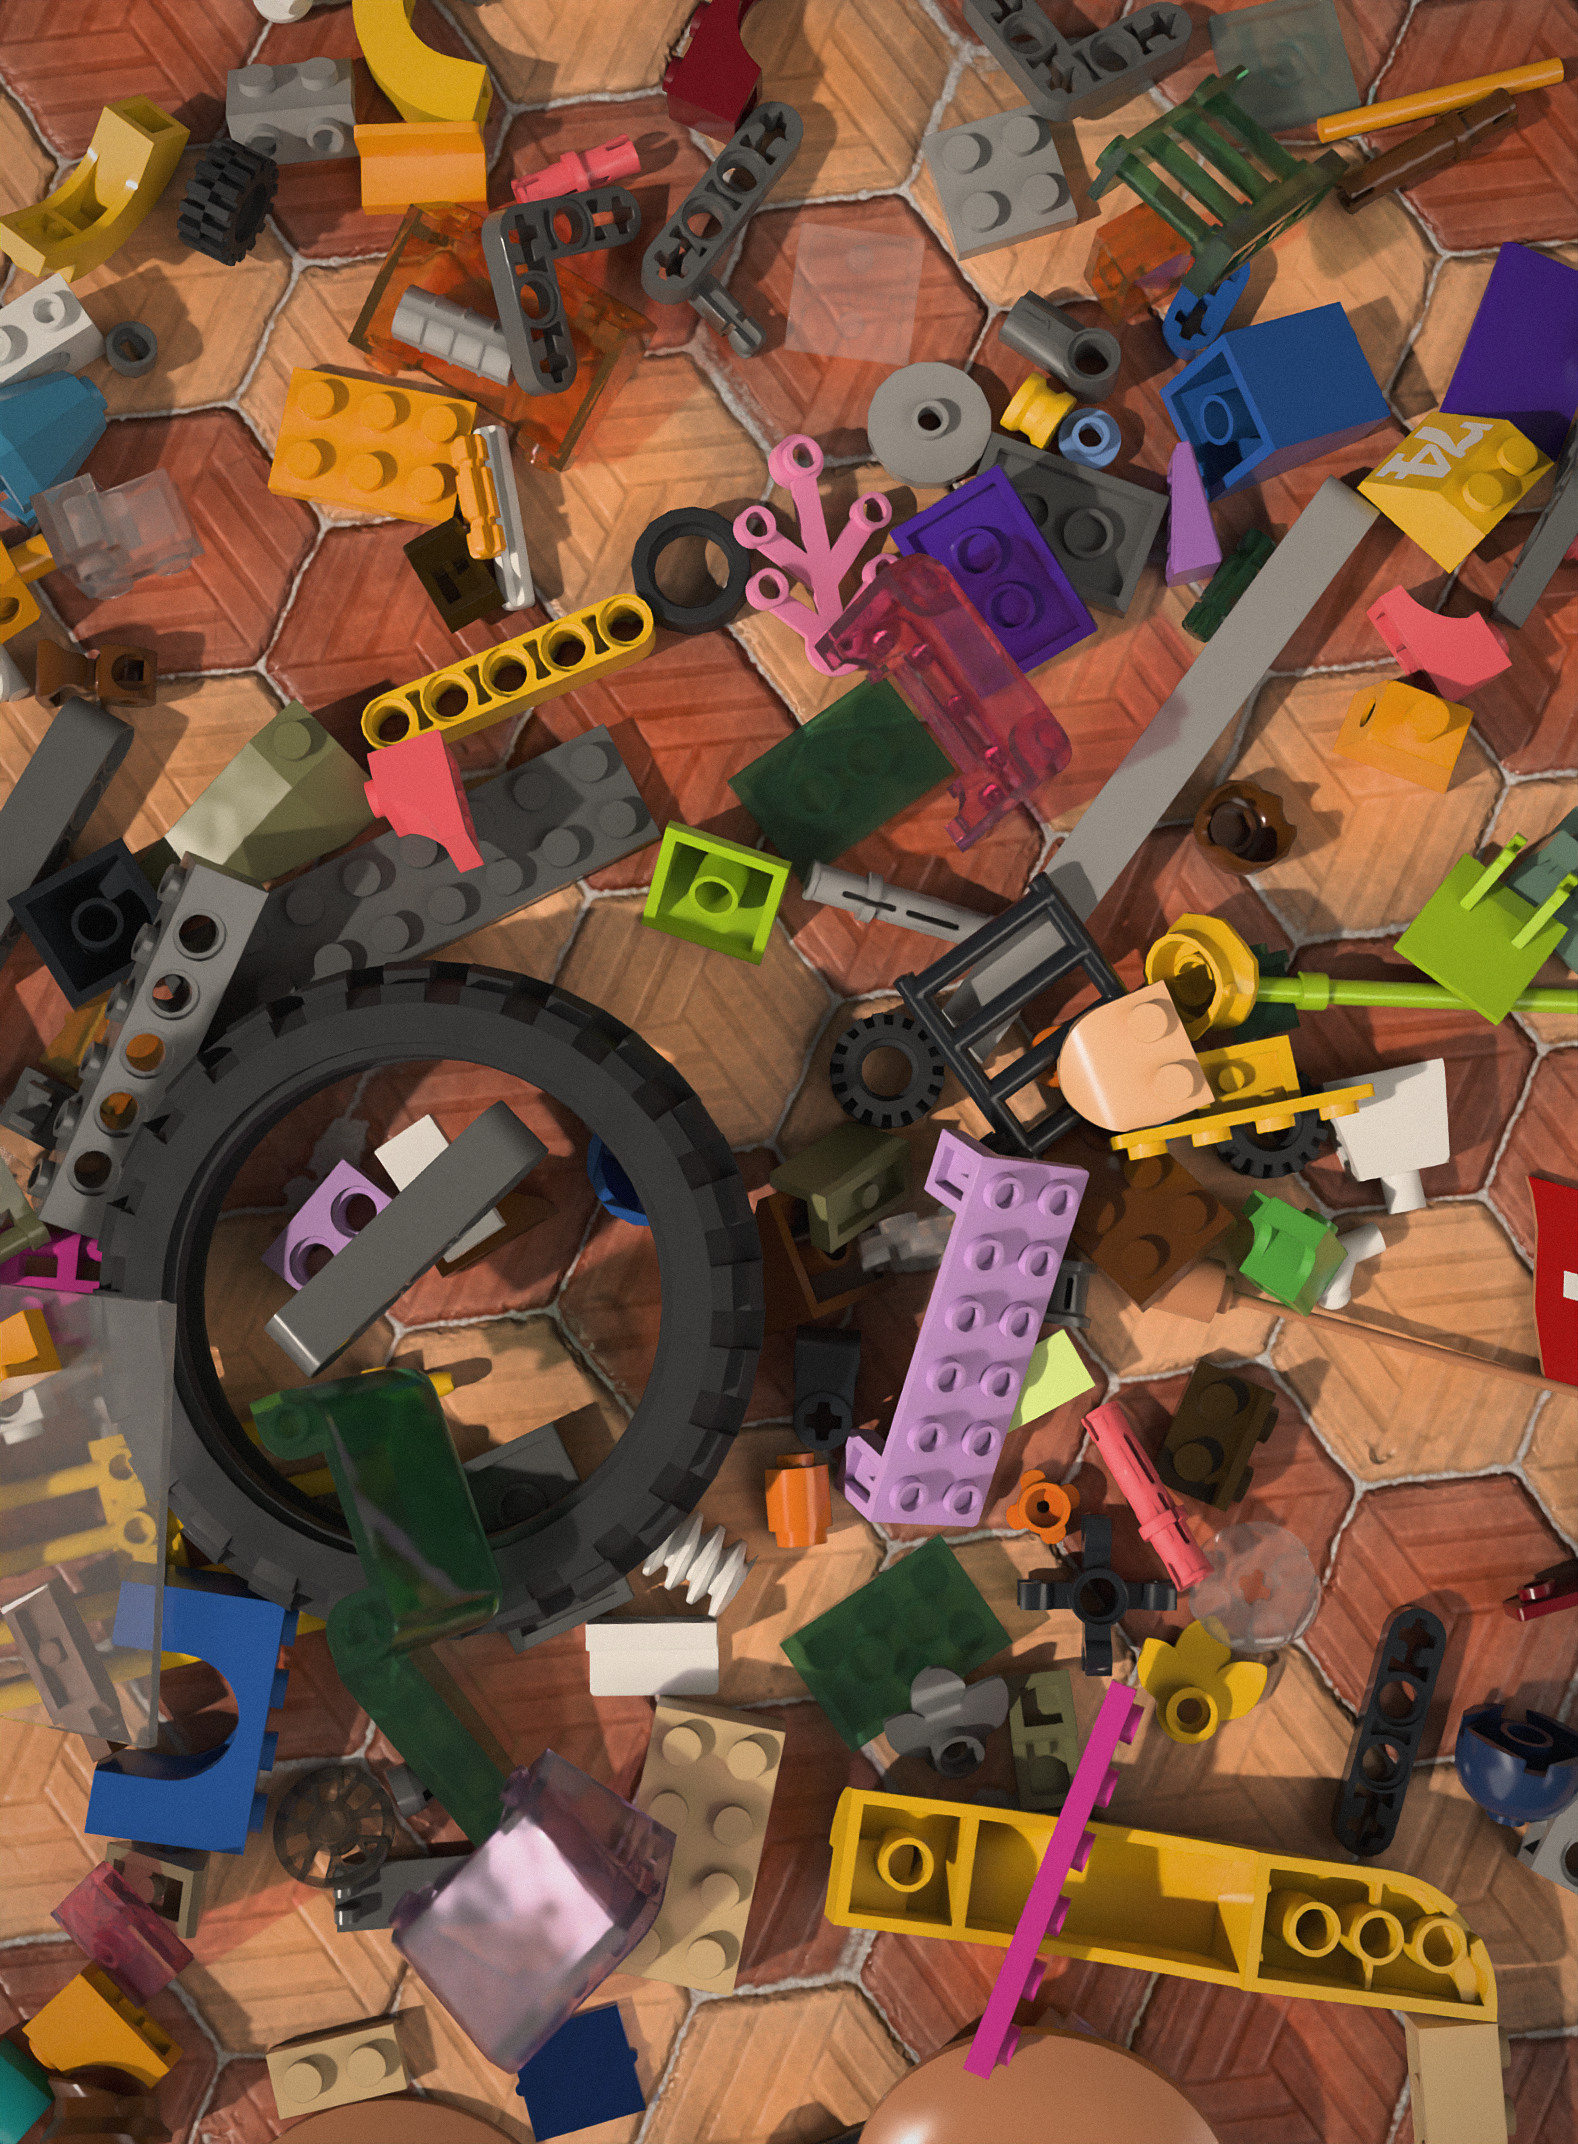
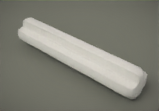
(513, 565)

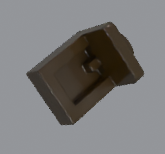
(451, 576)

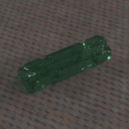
(1228, 585)

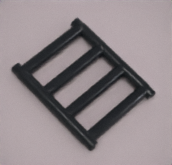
(955, 1041)

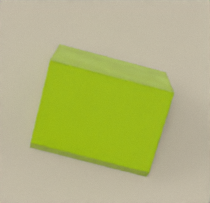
(716, 892)

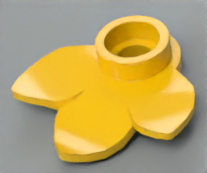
(1200, 1671)

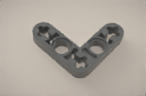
(1076, 64)
(538, 249)
(1544, 546)

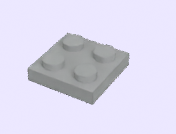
(998, 181)

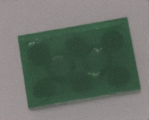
(841, 776)
(886, 1631)

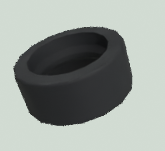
(680, 524)

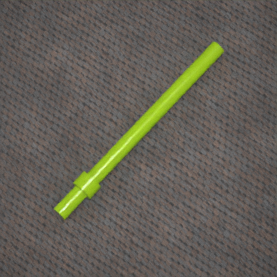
(1317, 991)

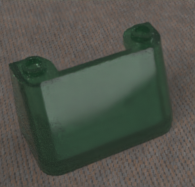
(403, 1506)

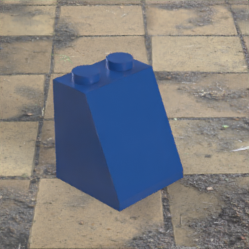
(1274, 398)

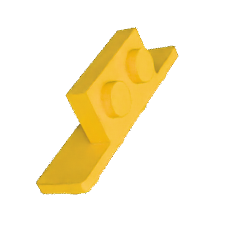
(1248, 1086)

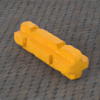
(477, 496)

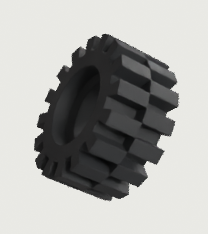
(227, 201)
(880, 1110)
(1287, 1156)

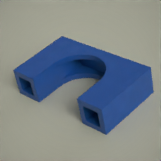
(212, 1795)

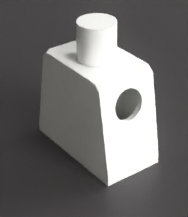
(1394, 1131)

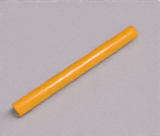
(1438, 100)

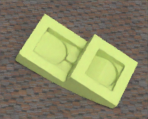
(1051, 1379)

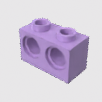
(323, 1222)

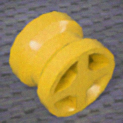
(1038, 411)

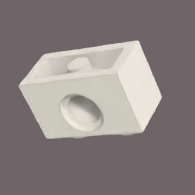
(46, 333)

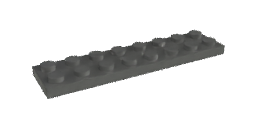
(408, 899)

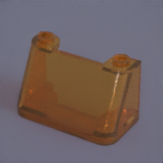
(444, 254)

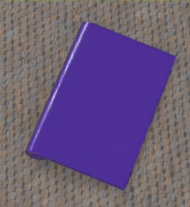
(1522, 349)

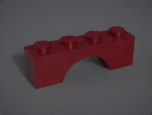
(717, 78)

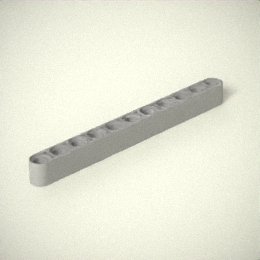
(1179, 736)

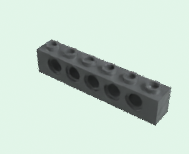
(193, 888)

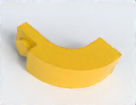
(411, 75)
(104, 197)

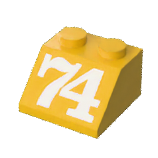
(1455, 481)

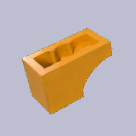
(99, 2026)

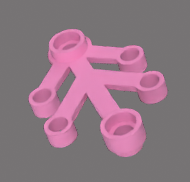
(817, 564)

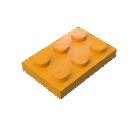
(370, 447)

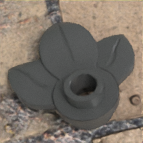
(948, 1720)

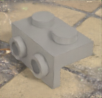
(294, 109)

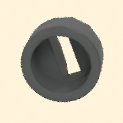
(142, 343)
(408, 1790)

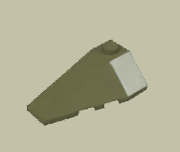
(273, 805)

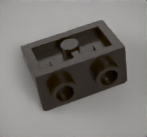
(1215, 1435)

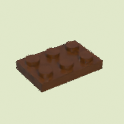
(1139, 1217)

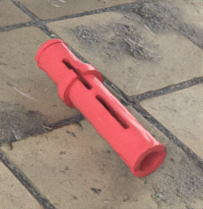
(1155, 1509)

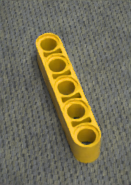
(529, 651)

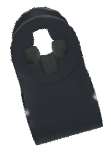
(828, 1373)

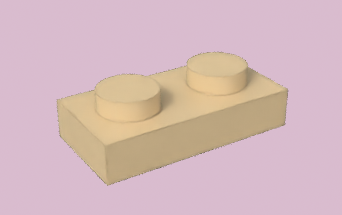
(338, 2068)

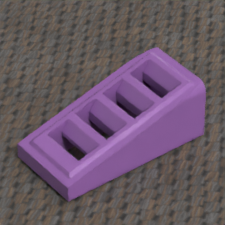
(1190, 532)

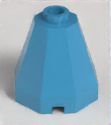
(45, 436)

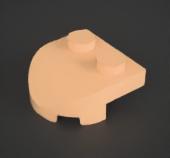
(1131, 1063)

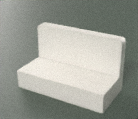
(653, 1655)

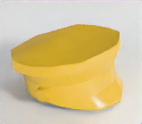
(1205, 972)

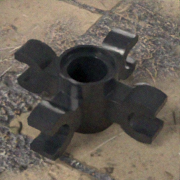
(1096, 1625)

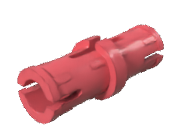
(580, 171)

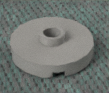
(923, 456)

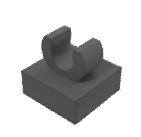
(35, 1106)

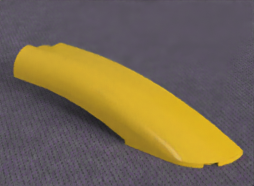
(1161, 1904)

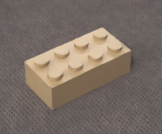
(713, 1785)

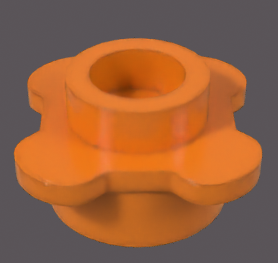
(1047, 1524)

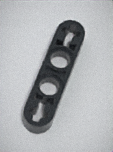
(1399, 1732)

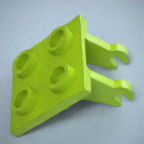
(1483, 935)

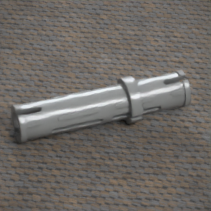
(875, 899)

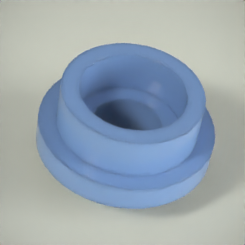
(1093, 457)

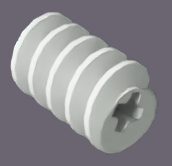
(702, 1563)

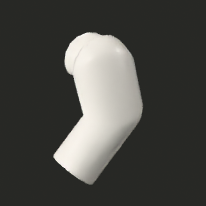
(1360, 1245)

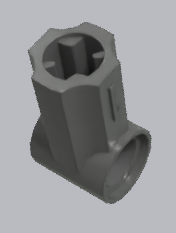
(1058, 343)

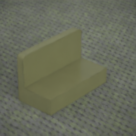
(848, 1181)

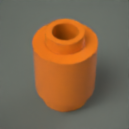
(798, 1500)

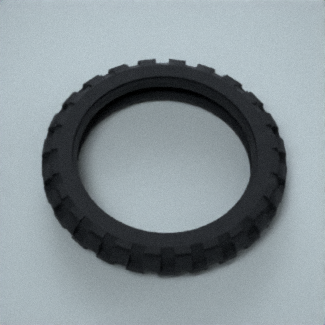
(612, 1079)

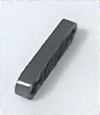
(717, 199)

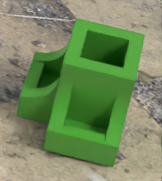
(1291, 1252)

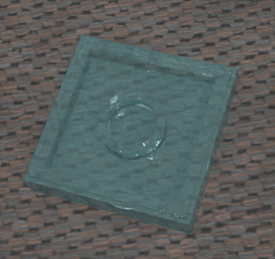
(1292, 59)

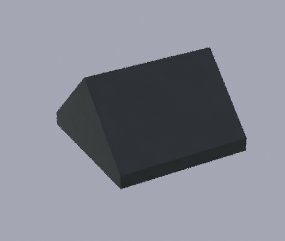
(88, 922)

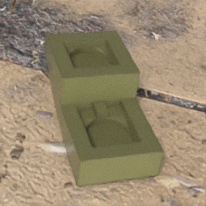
(1043, 1738)

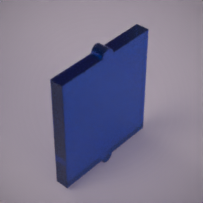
(582, 2075)

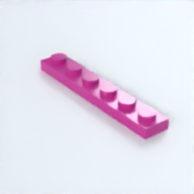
(1046, 1905)

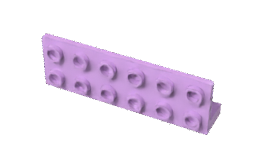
(973, 1339)

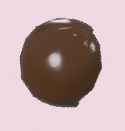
(1243, 828)

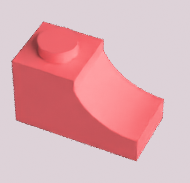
(1438, 651)
(424, 795)

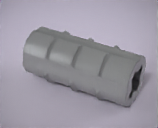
(453, 334)

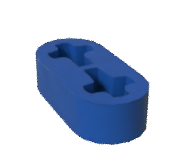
(1217, 310)

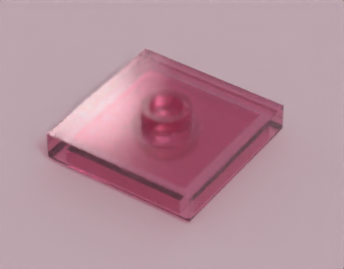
(122, 1934)

